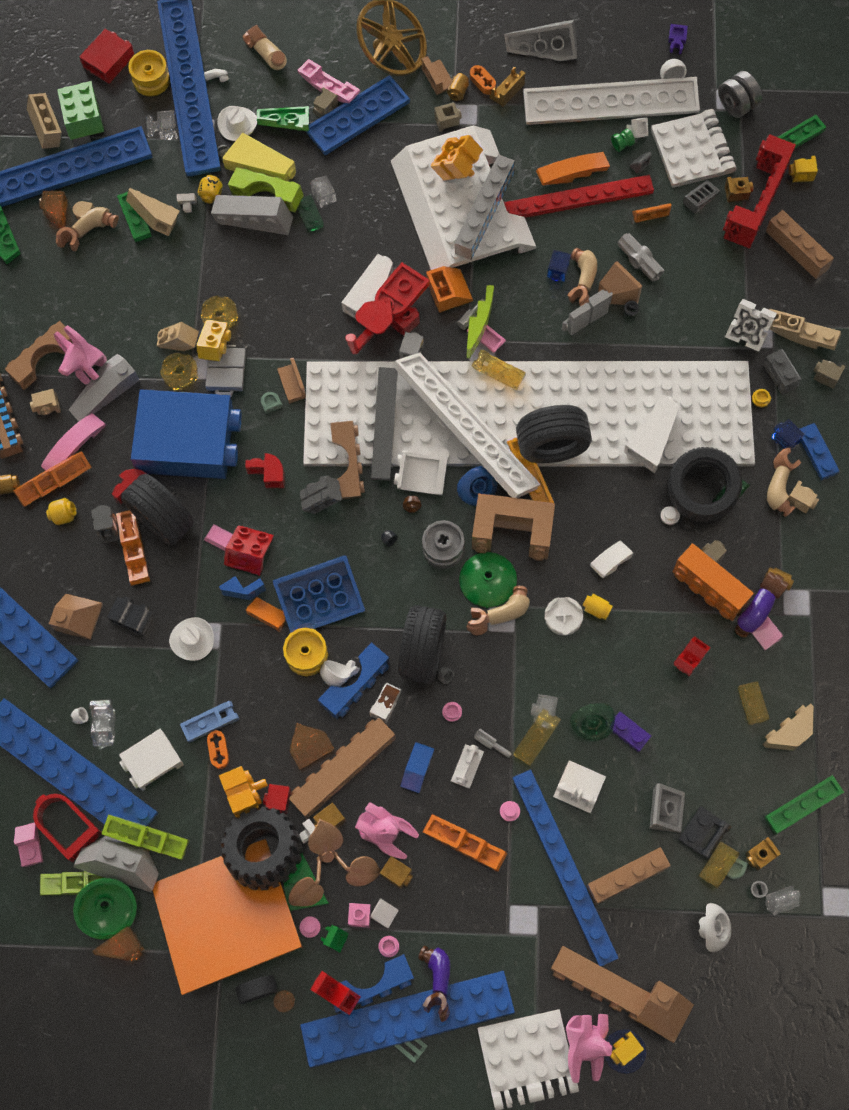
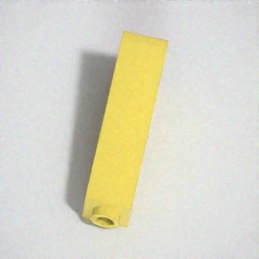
(258, 158)

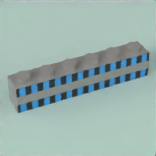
(484, 207)

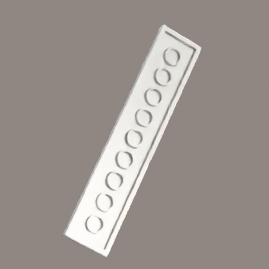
(611, 100)
(466, 425)

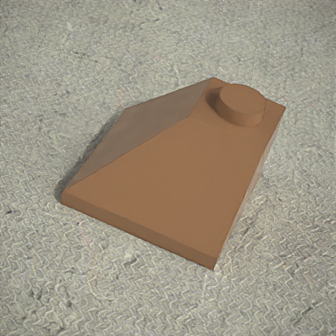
(621, 284)
(75, 616)
(665, 1011)

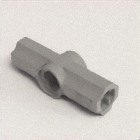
(640, 257)

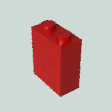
(107, 55)

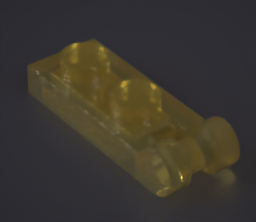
(499, 370)
(536, 737)

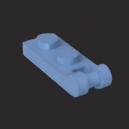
(209, 721)

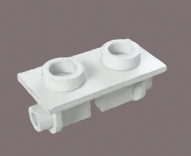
(467, 766)

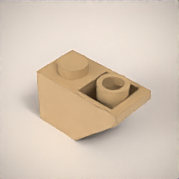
(177, 337)

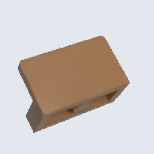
(436, 75)
(292, 382)

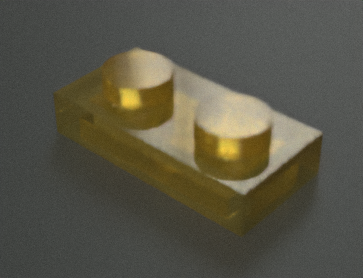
(753, 703)
(719, 864)

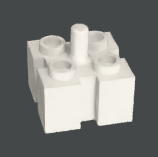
(750, 325)

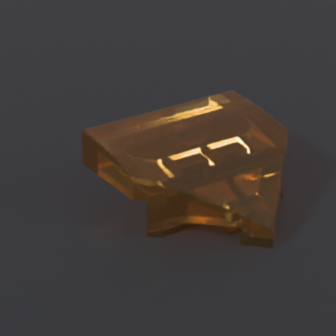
(309, 745)

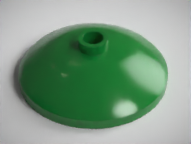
(487, 591)
(108, 920)

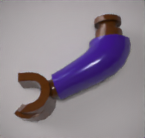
(760, 607)
(440, 965)

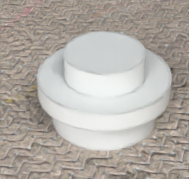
(670, 515)

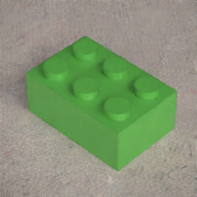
(80, 110)

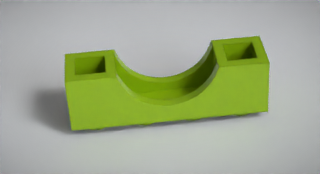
(248, 183)

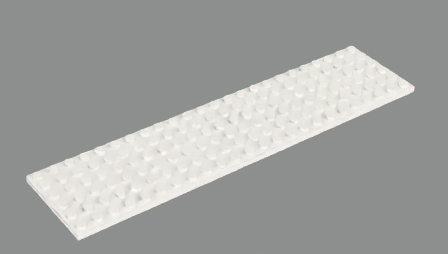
(612, 393)

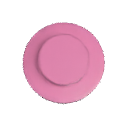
(452, 711)
(509, 811)
(310, 927)
(388, 946)

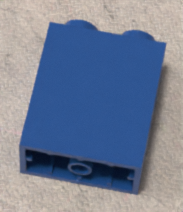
(185, 434)

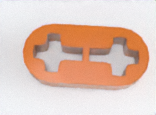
(480, 80)
(222, 749)

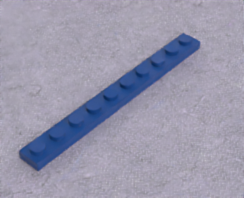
(565, 868)

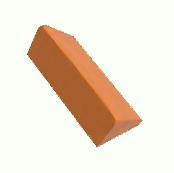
(651, 212)
(266, 613)

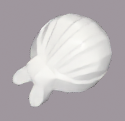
(673, 69)
(336, 673)

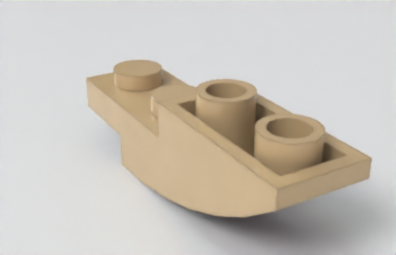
(804, 333)

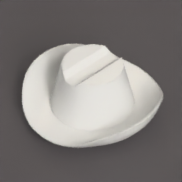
(235, 120)
(192, 639)
(715, 928)

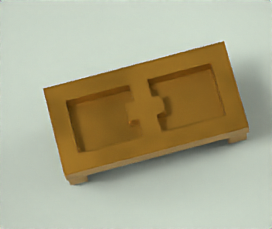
(508, 87)

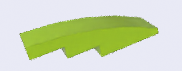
(478, 324)
(145, 837)
(66, 883)

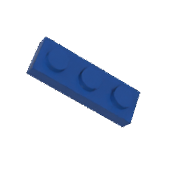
(818, 452)

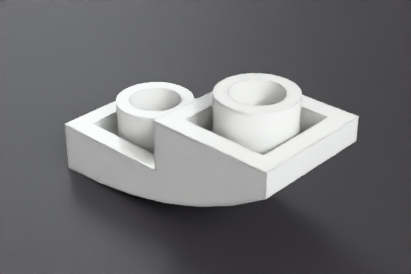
(610, 559)

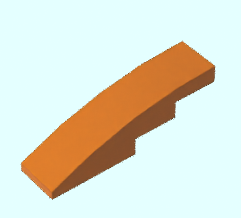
(571, 168)
(52, 478)
(132, 547)
(464, 842)

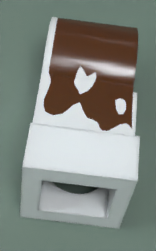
(385, 703)

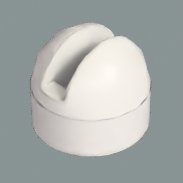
(79, 715)

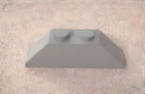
(120, 862)

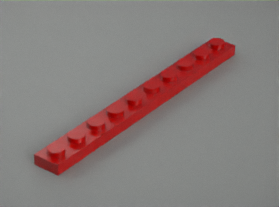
(581, 197)

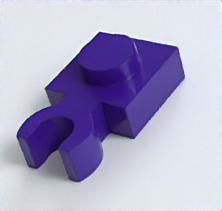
(677, 37)

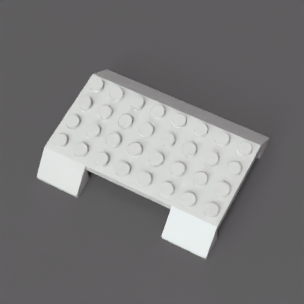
(443, 206)

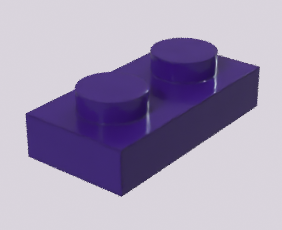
(630, 732)

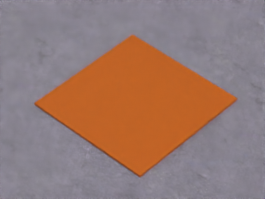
(219, 924)

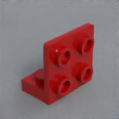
(247, 549)

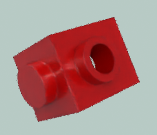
(407, 321)
(277, 798)

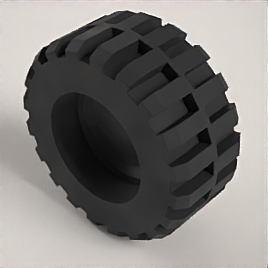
(247, 829)

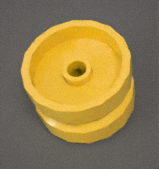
(149, 72)
(314, 650)

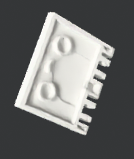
(691, 150)
(525, 1055)

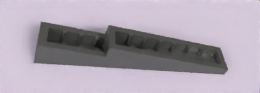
(384, 423)

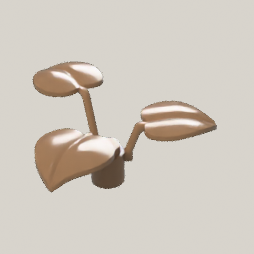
(323, 842)

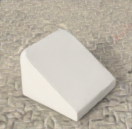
(384, 913)

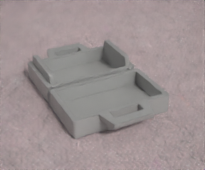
(588, 313)
(228, 372)

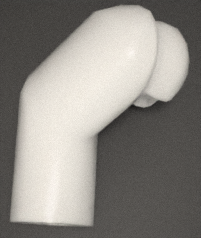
(222, 74)

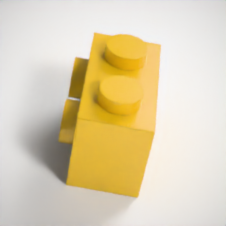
(213, 340)

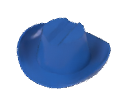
(474, 482)

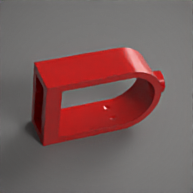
(85, 839)

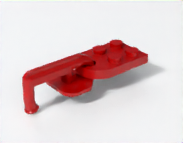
(391, 301)

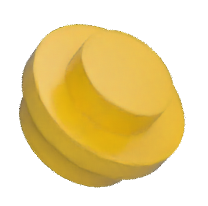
(761, 398)

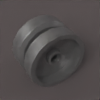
(740, 94)
(443, 555)

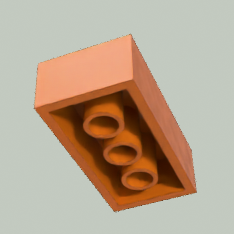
(712, 582)

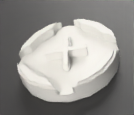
(563, 616)

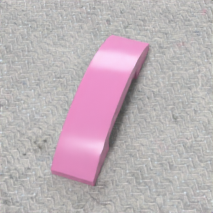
(317, 78)
(73, 440)

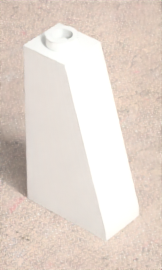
(368, 284)
(651, 437)

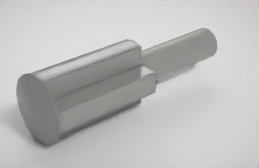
(463, 323)
(490, 742)

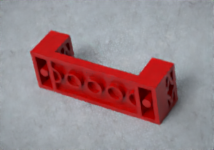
(773, 158)

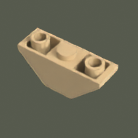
(793, 731)

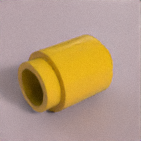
(597, 606)

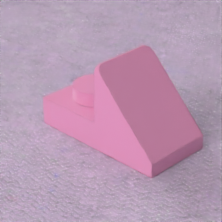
(28, 844)

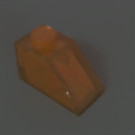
(54, 207)
(121, 946)

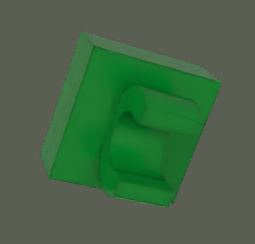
(335, 938)

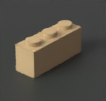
(44, 120)

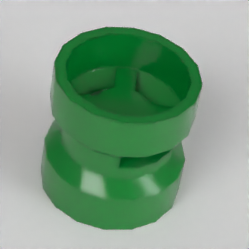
(623, 139)

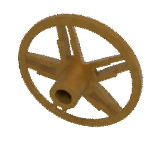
(390, 38)

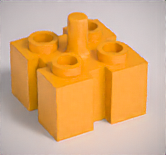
(457, 158)
(241, 790)

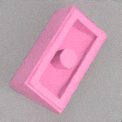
(767, 634)

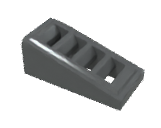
(697, 206)

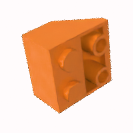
(448, 288)

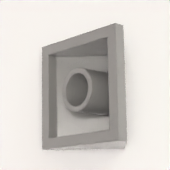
(667, 809)

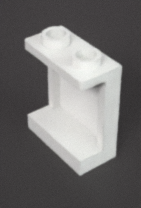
(421, 473)
(150, 759)

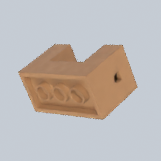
(513, 514)

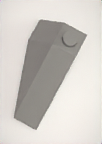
(548, 41)
(113, 380)

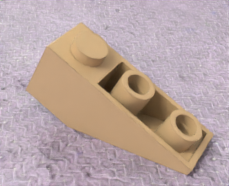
(155, 213)

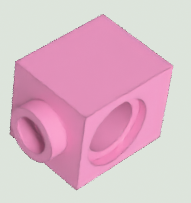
(359, 915)

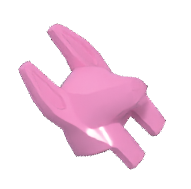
(79, 356)
(382, 829)
(587, 1044)

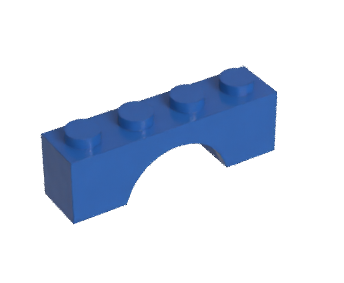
(337, 699)
(396, 974)

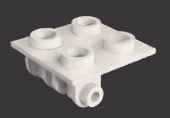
(579, 786)

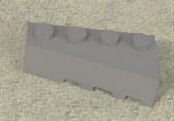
(253, 212)

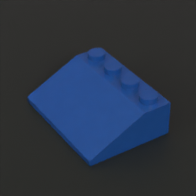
(319, 594)

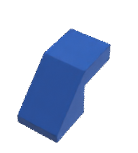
(234, 589)
(417, 767)

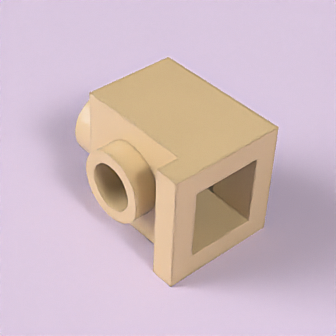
(45, 402)
(803, 498)

